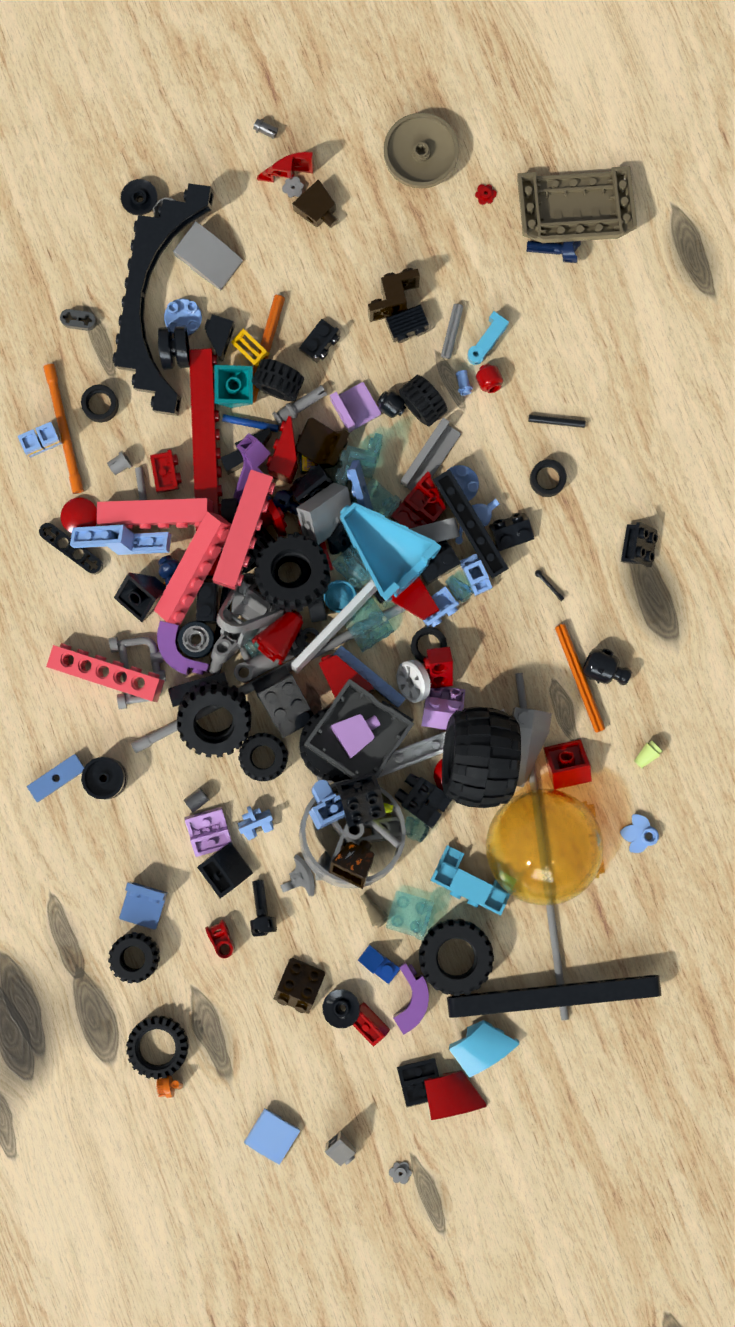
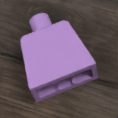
(355, 733)

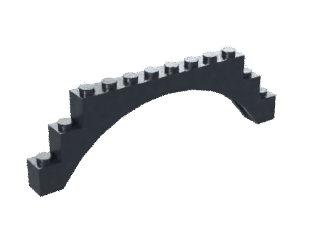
(150, 241)

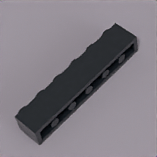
(470, 523)

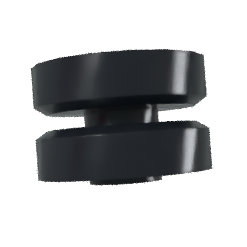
(173, 347)
(93, 774)

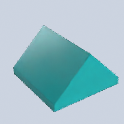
(233, 385)

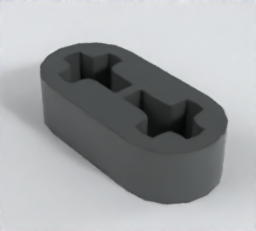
(78, 315)

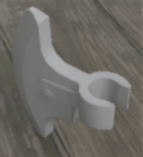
(300, 876)

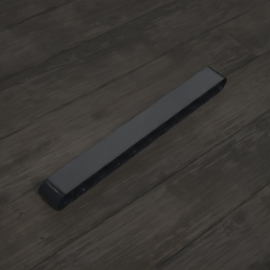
(554, 996)

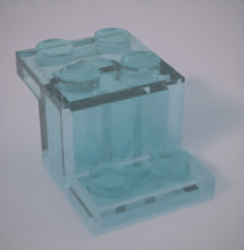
(367, 458)

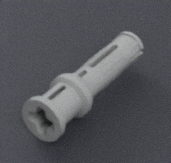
(293, 409)

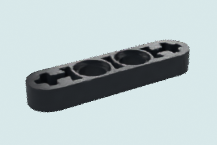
(69, 551)

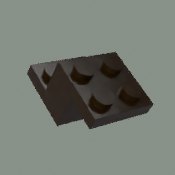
(393, 294)

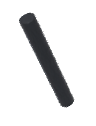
(556, 421)

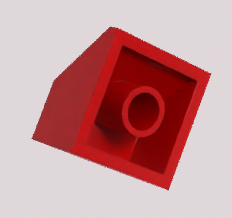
(567, 764)

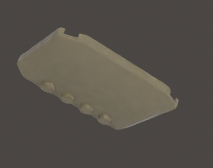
(577, 205)

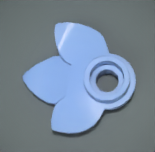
(636, 834)

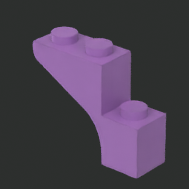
(253, 456)

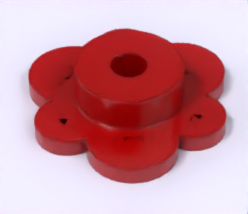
(485, 198)

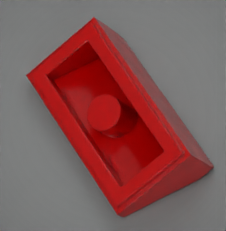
(370, 1025)

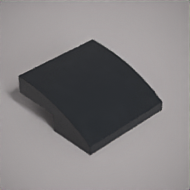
(413, 1083)

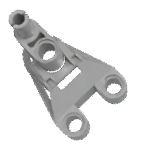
(235, 632)

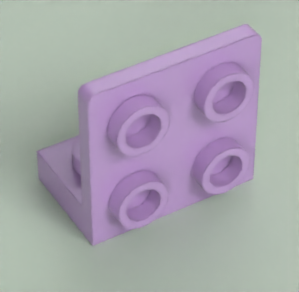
(355, 406)

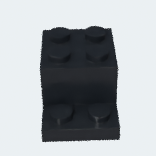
(286, 705)

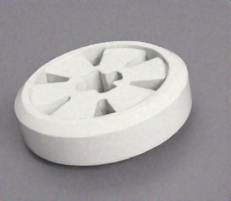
(413, 681)

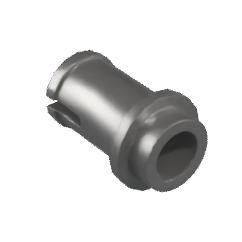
(265, 128)

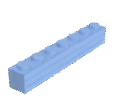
(377, 682)

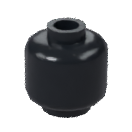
(391, 404)

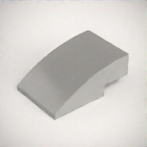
(207, 256)

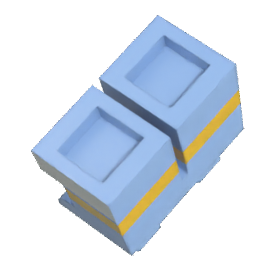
(42, 441)

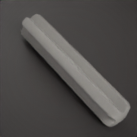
(452, 331)

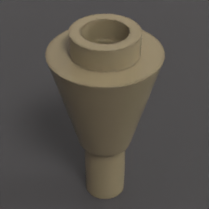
(376, 914)

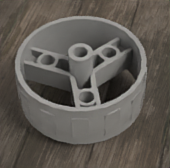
(395, 825)

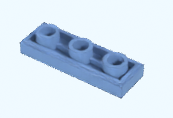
(359, 486)
(47, 785)

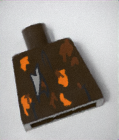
(353, 863)

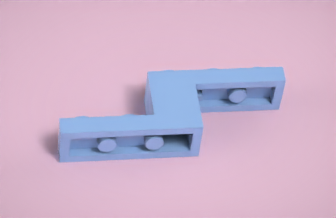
(120, 540)

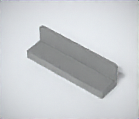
(431, 454)

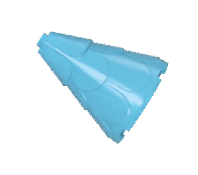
(387, 549)

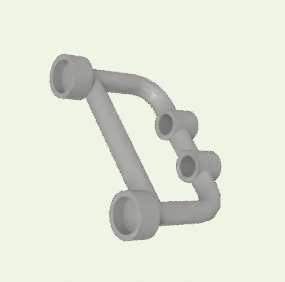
(156, 658)

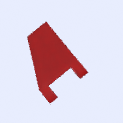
(416, 600)

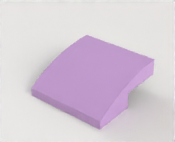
(208, 831)

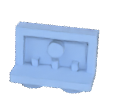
(446, 605)

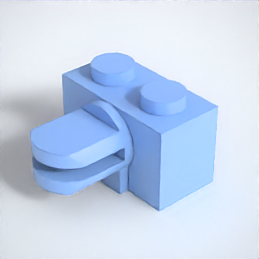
(329, 805)

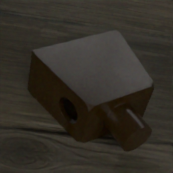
(316, 206)

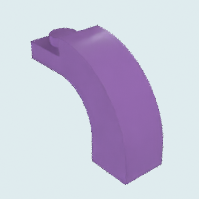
(168, 646)
(416, 1009)

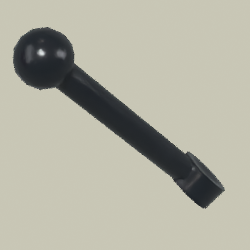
(538, 573)

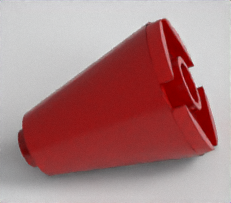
(279, 636)

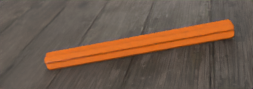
(269, 332)
(580, 678)

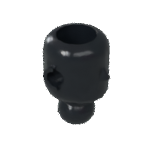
(604, 667)

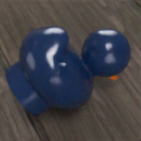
(167, 568)

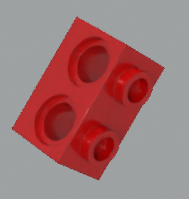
(439, 667)

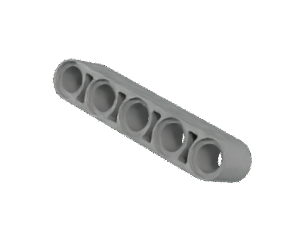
(439, 530)

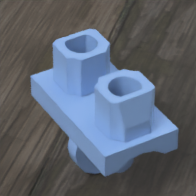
(254, 819)

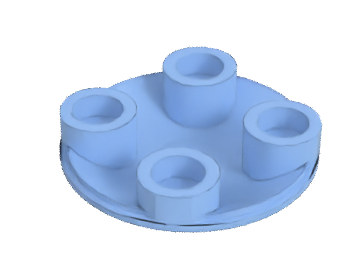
(181, 313)
(466, 479)

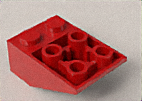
(284, 462)

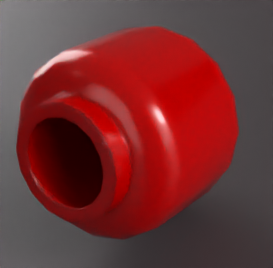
(489, 378)

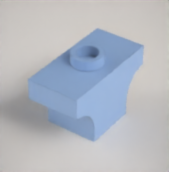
(476, 574)

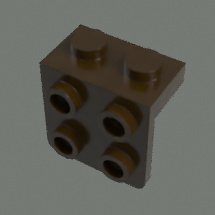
(321, 443)
(299, 985)

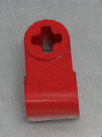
(220, 938)

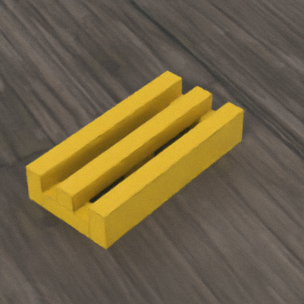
(259, 356)

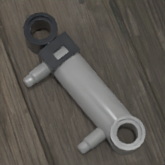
(262, 664)

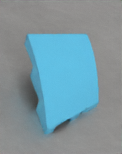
(482, 1047)

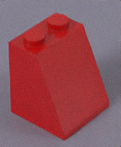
(339, 672)

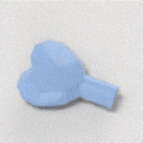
(485, 511)

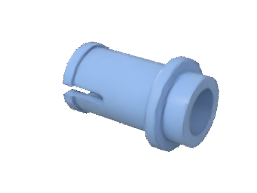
(463, 383)

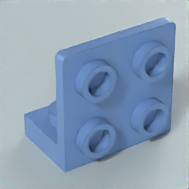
(142, 905)

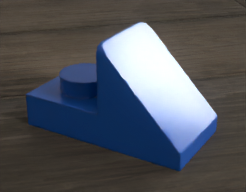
(378, 964)

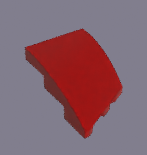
(288, 165)
(420, 505)
(452, 1095)

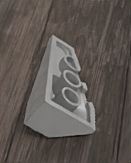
(534, 731)

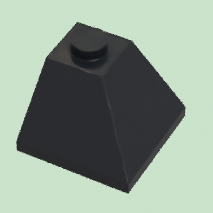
(140, 594)

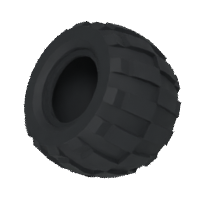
(481, 757)

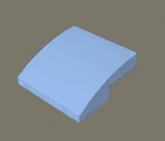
(272, 1136)

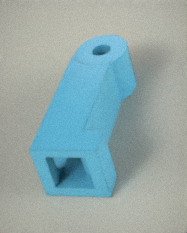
(477, 353)

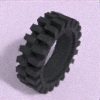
(136, 1057)

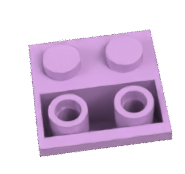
(441, 705)

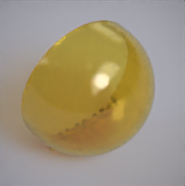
(545, 847)

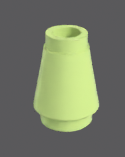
(648, 754)

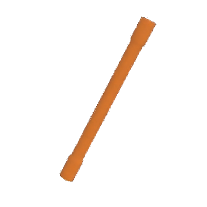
(74, 476)

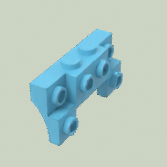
(467, 885)

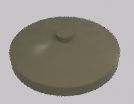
(421, 150)

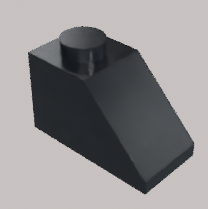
(219, 333)

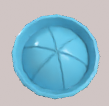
(339, 595)

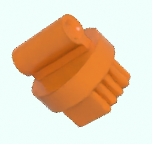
(166, 1086)

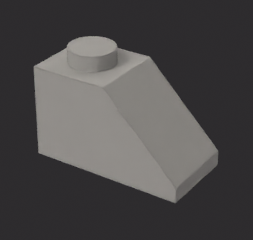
(340, 1149)

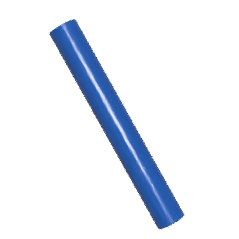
(250, 423)

